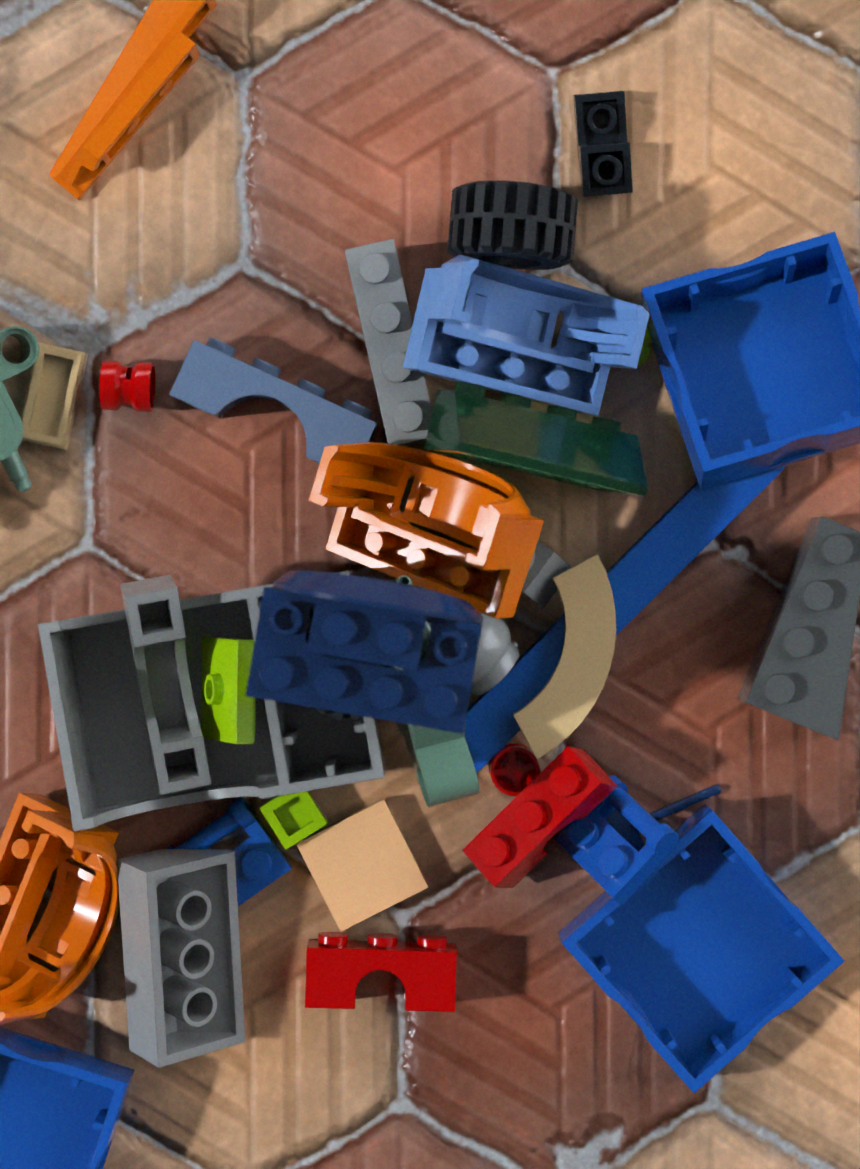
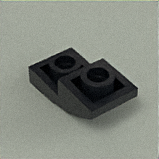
(602, 143)

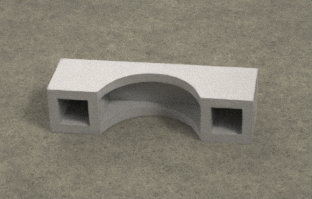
(386, 332)
(165, 683)

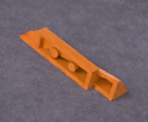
(136, 85)

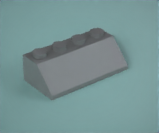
(181, 953)

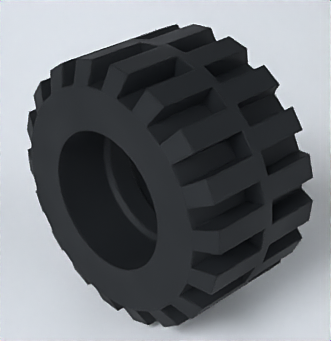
(513, 224)

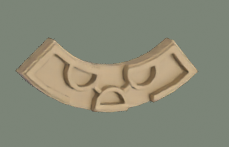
(583, 660)

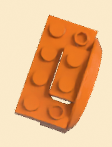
(445, 496)
(76, 917)

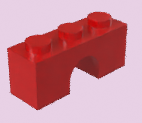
(556, 797)
(339, 964)

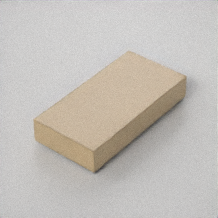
(53, 396)

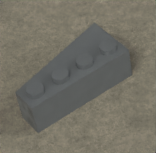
(810, 635)

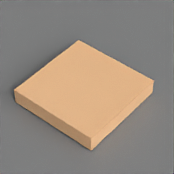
(362, 864)

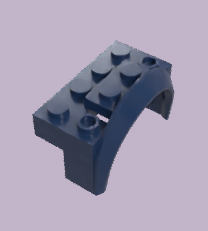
(366, 649)

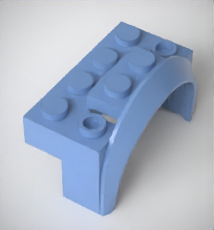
(498, 327)

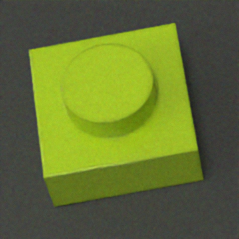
(293, 817)

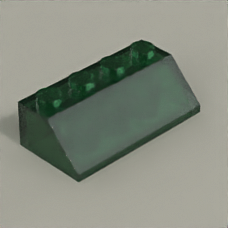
(535, 441)

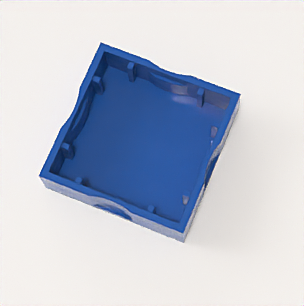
(761, 359)
(701, 950)
(56, 1104)

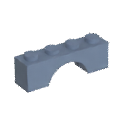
(218, 382)

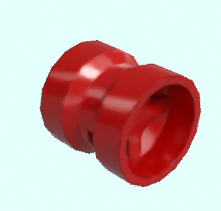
(127, 386)
(515, 774)

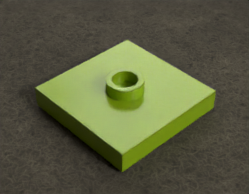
(225, 709)

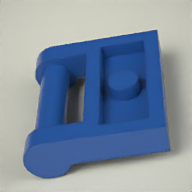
(607, 854)
(256, 858)

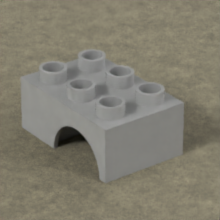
(106, 735)

